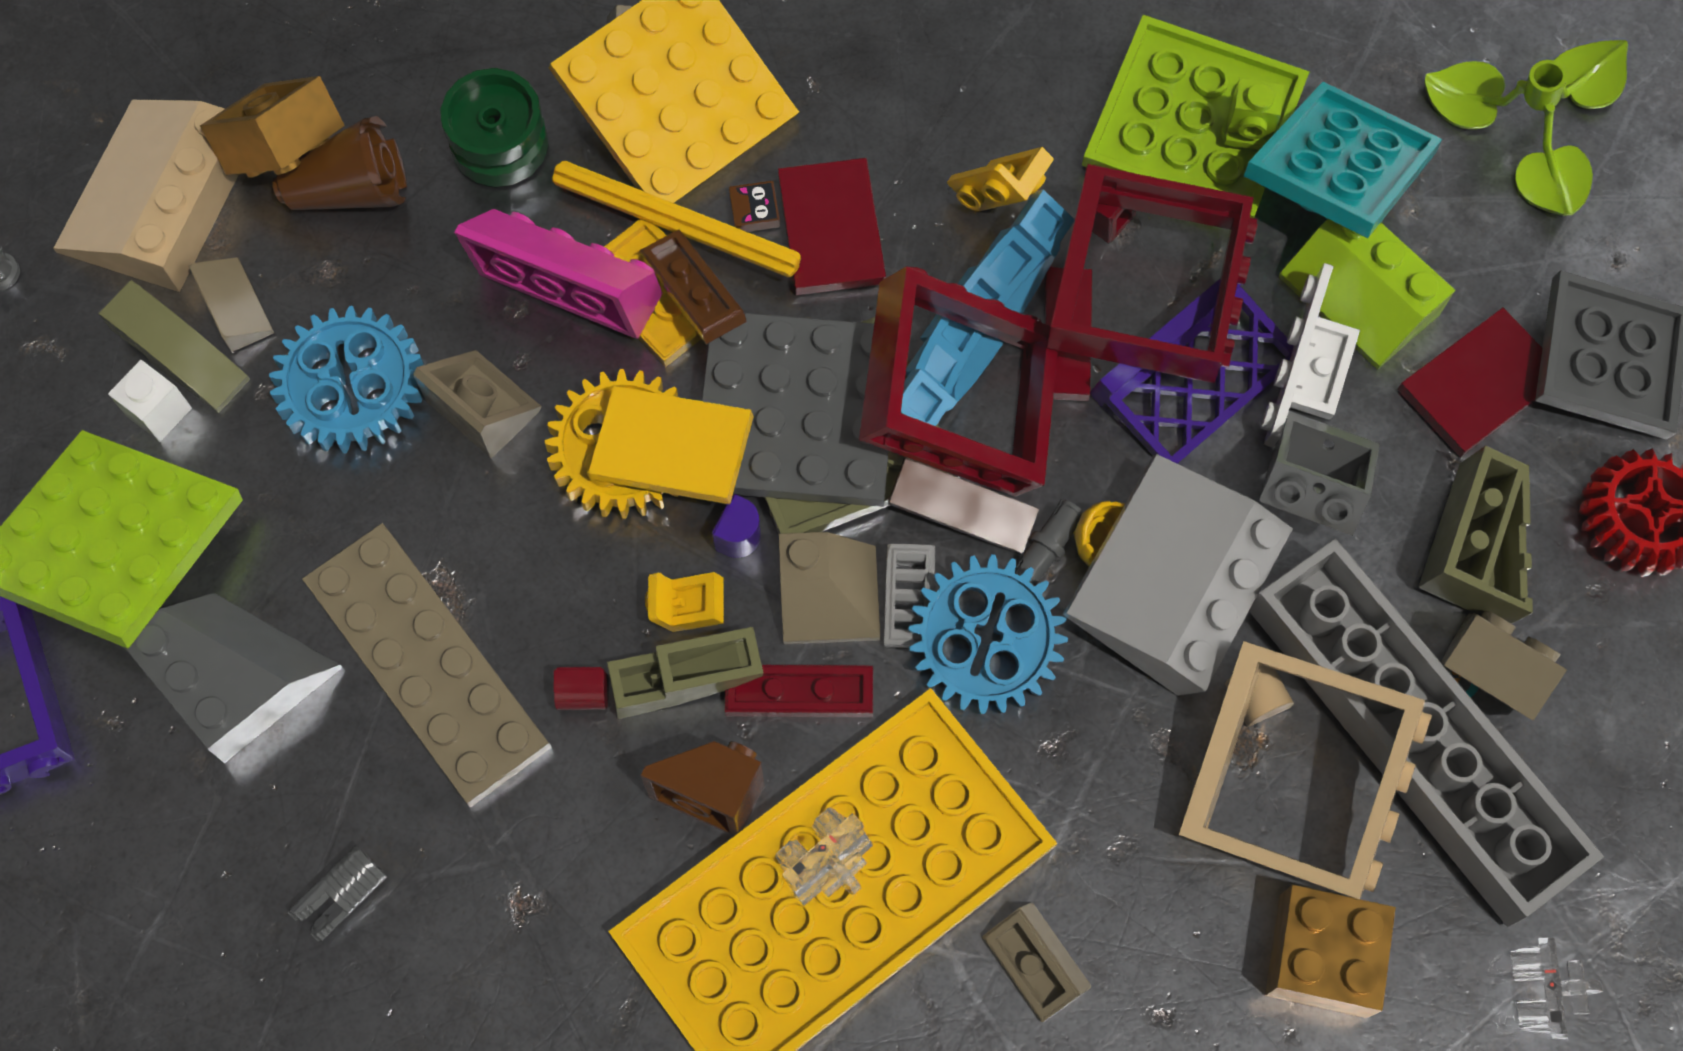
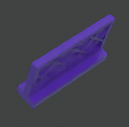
(1182, 330)

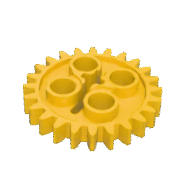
(574, 449)

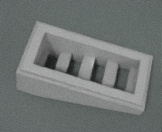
(906, 556)

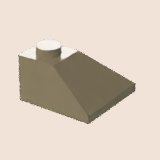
(828, 589)

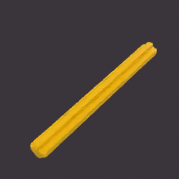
(675, 217)

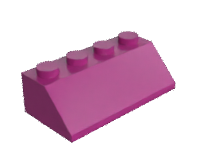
(561, 270)

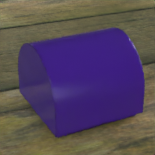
(738, 529)

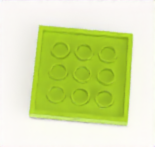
(1174, 107)
(108, 536)

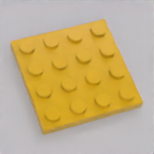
(673, 93)

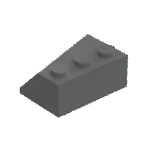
(226, 670)

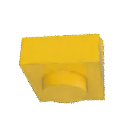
(685, 601)

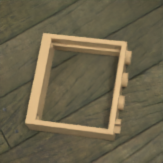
(1223, 742)

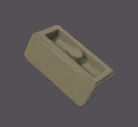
(232, 301)
(1037, 961)

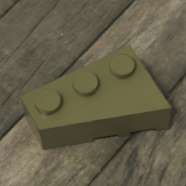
(1481, 538)

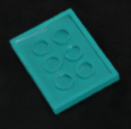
(1343, 159)

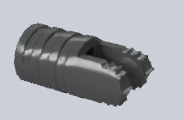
(347, 884)

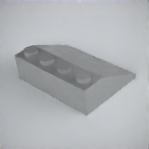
(1178, 575)

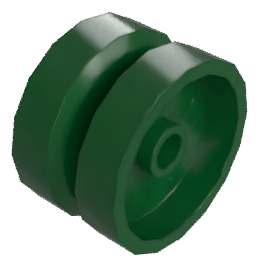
(494, 127)

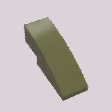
(173, 346)
(684, 671)

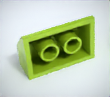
(1372, 287)

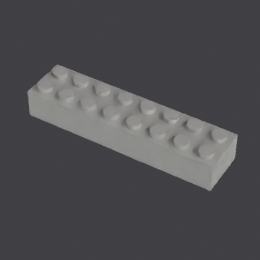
(1466, 776)

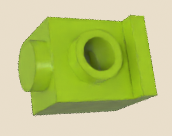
(1254, 113)

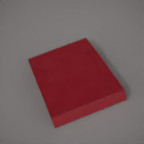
(832, 225)
(1477, 382)

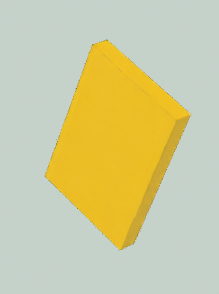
(667, 330)
(671, 445)

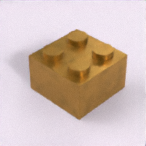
(273, 127)
(1330, 951)

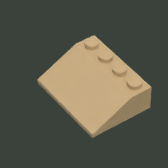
(151, 195)

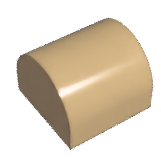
(1268, 697)

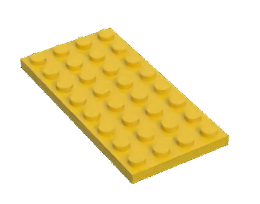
(764, 973)

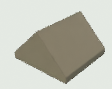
(476, 399)

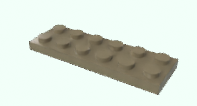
(427, 664)

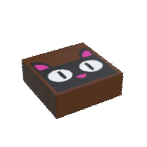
(754, 206)

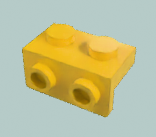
(1002, 180)

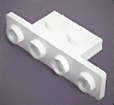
(1317, 363)

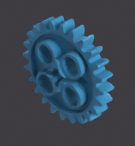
(305, 390)
(1029, 649)

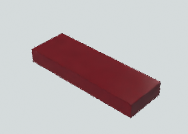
(1072, 370)
(804, 692)

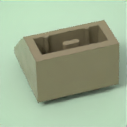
(1502, 665)

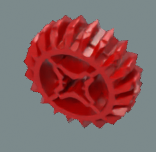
(1632, 524)

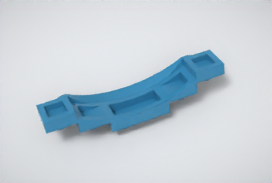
(1008, 272)

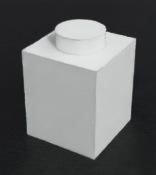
(150, 400)

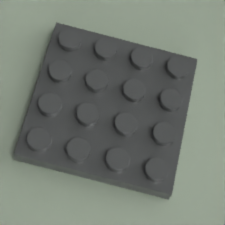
(807, 408)

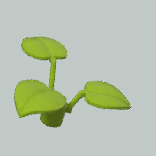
(1588, 74)

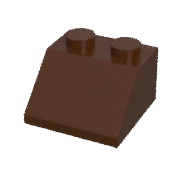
(709, 784)

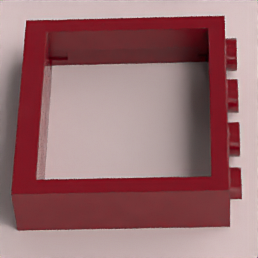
(1168, 200)
(890, 429)

